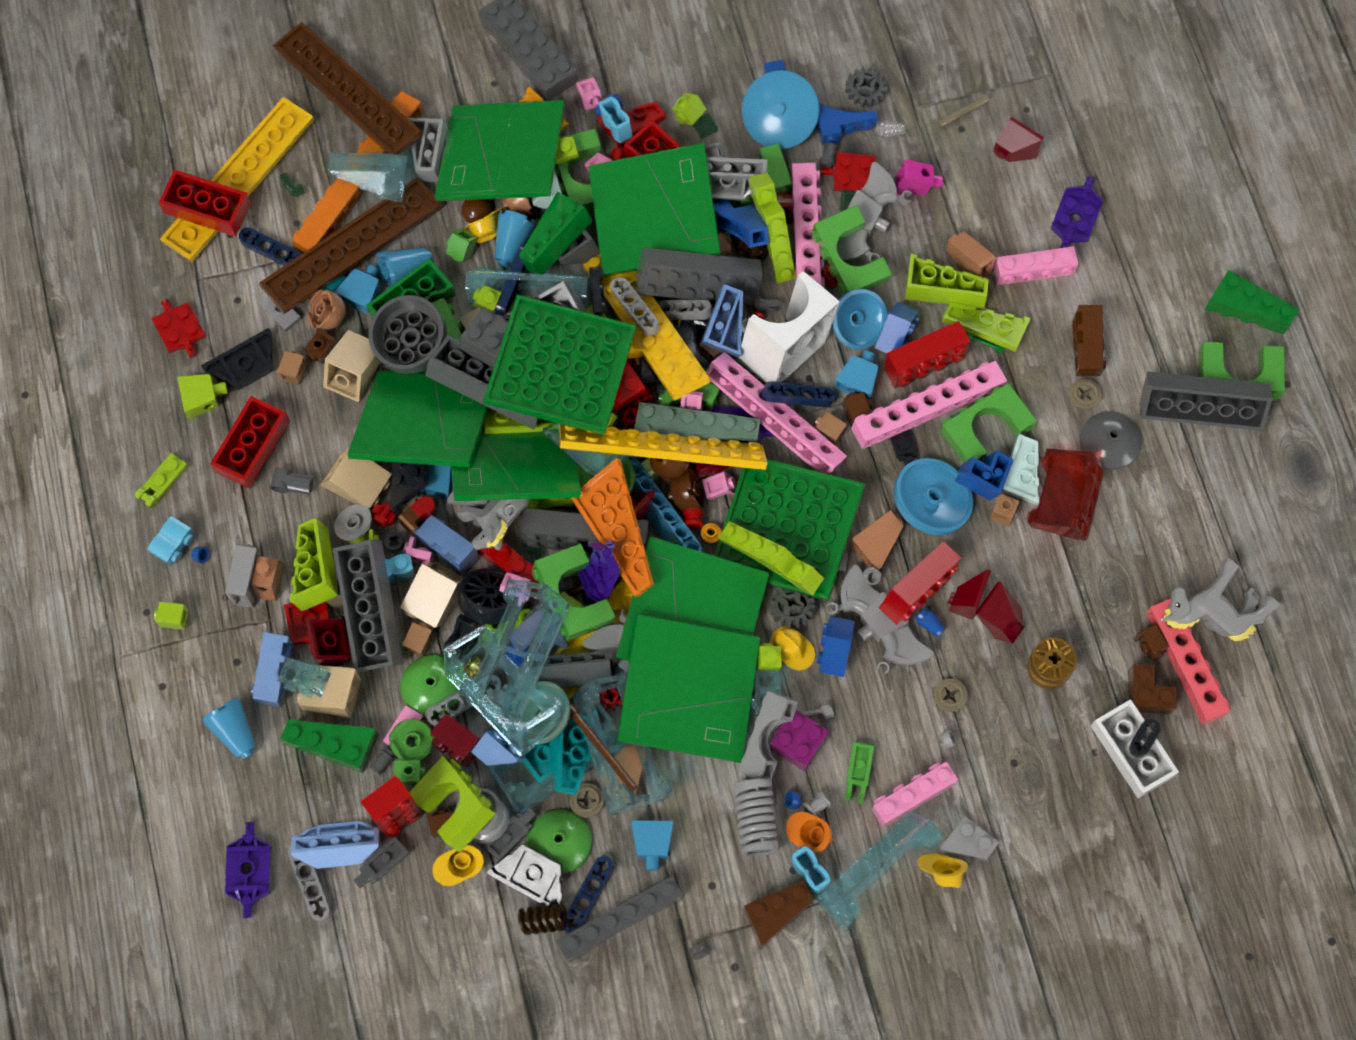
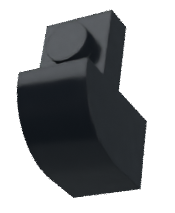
(462, 628)

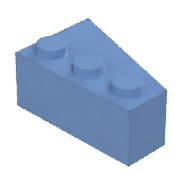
(725, 322)
(447, 545)
(272, 657)

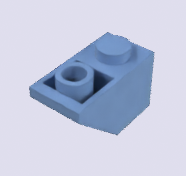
(495, 750)

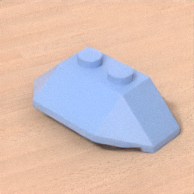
(335, 844)

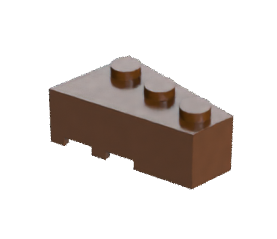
(1088, 340)
(776, 911)

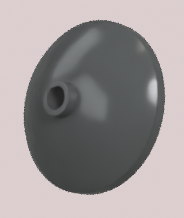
(1110, 451)

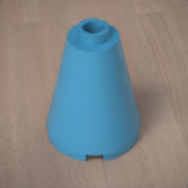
(512, 232)
(398, 263)
(231, 728)

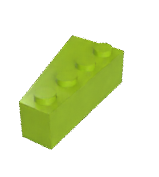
(943, 284)
(314, 566)

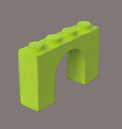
(472, 811)

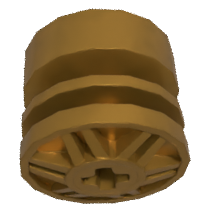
(1041, 668)

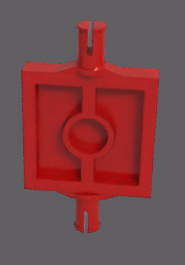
(850, 171)
(178, 328)
(297, 620)

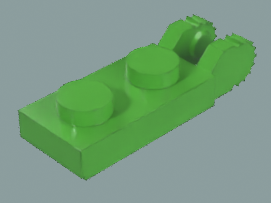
(859, 769)

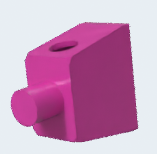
(916, 178)

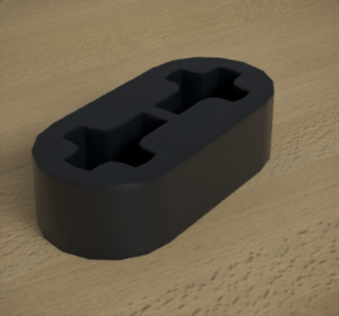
(1140, 735)

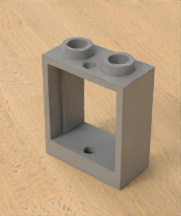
(239, 581)

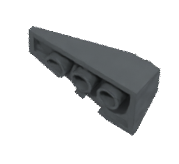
(580, 250)

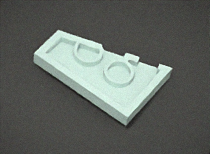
(1022, 477)

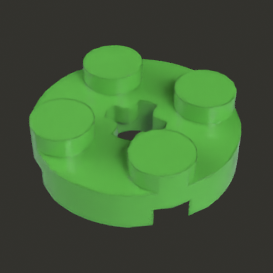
(411, 728)

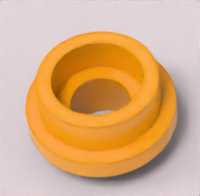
(710, 538)

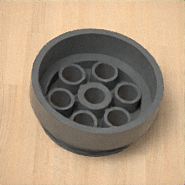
(403, 312)

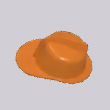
(808, 831)

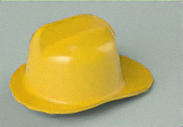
(485, 228)
(795, 648)
(457, 866)
(945, 869)

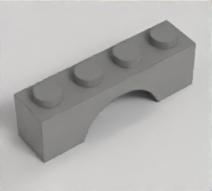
(758, 758)

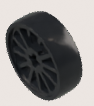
(483, 588)

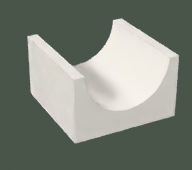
(779, 349)

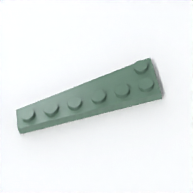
(695, 422)

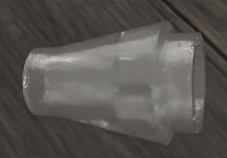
(889, 129)

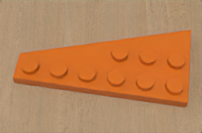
(611, 516)

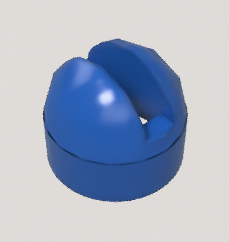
(204, 557)
(792, 800)

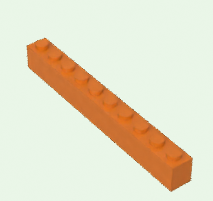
(343, 195)

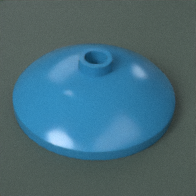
(869, 318)

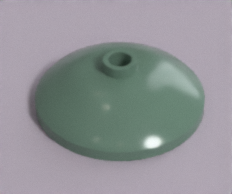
(532, 711)

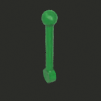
(999, 349)

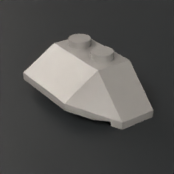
(731, 176)

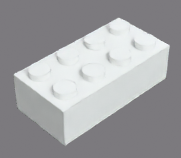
(1115, 733)

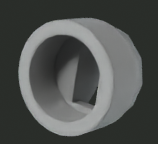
(873, 574)
(948, 738)

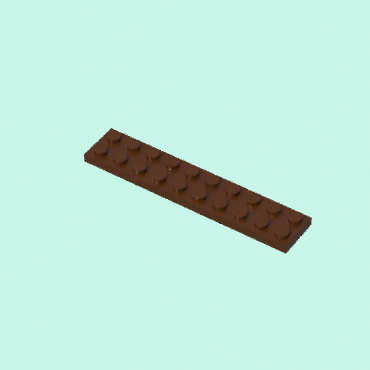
(347, 90)
(349, 246)

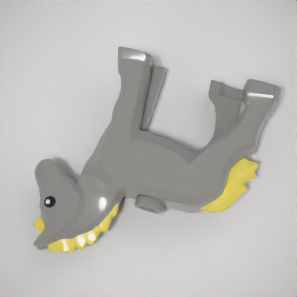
(493, 519)
(1217, 610)

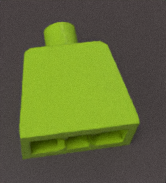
(200, 394)

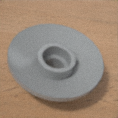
(353, 522)

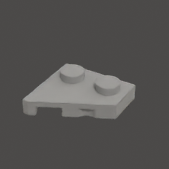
(970, 841)

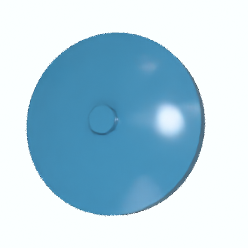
(780, 109)
(931, 497)

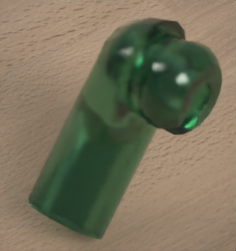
(288, 185)

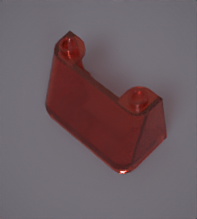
(1068, 493)

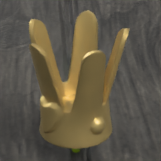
(472, 666)

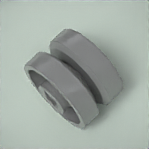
(499, 822)

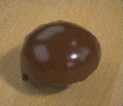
(475, 210)

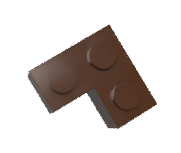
(1146, 695)

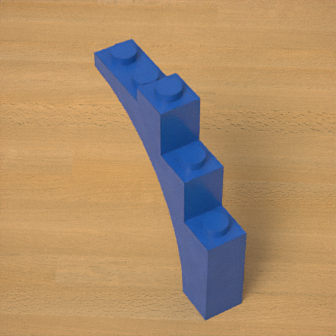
(833, 121)
(741, 222)

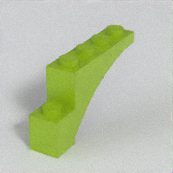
(766, 204)
(772, 556)

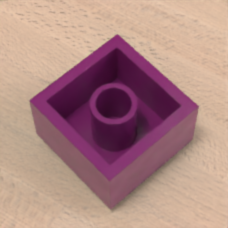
(799, 740)

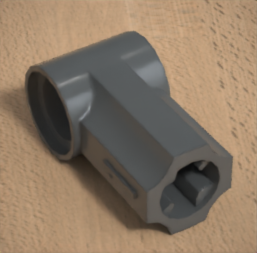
(286, 480)

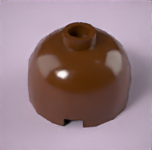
(669, 468)
(685, 491)

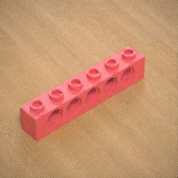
(1186, 672)

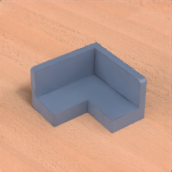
(523, 635)

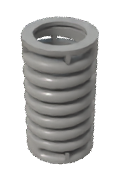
(762, 819)

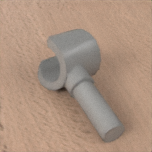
(825, 710)

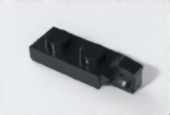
(597, 290)
(903, 446)

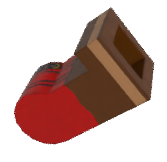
(417, 514)

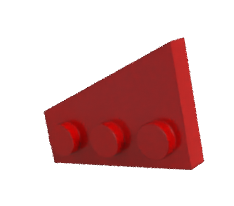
(639, 117)

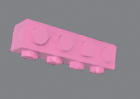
(1035, 265)
(914, 794)

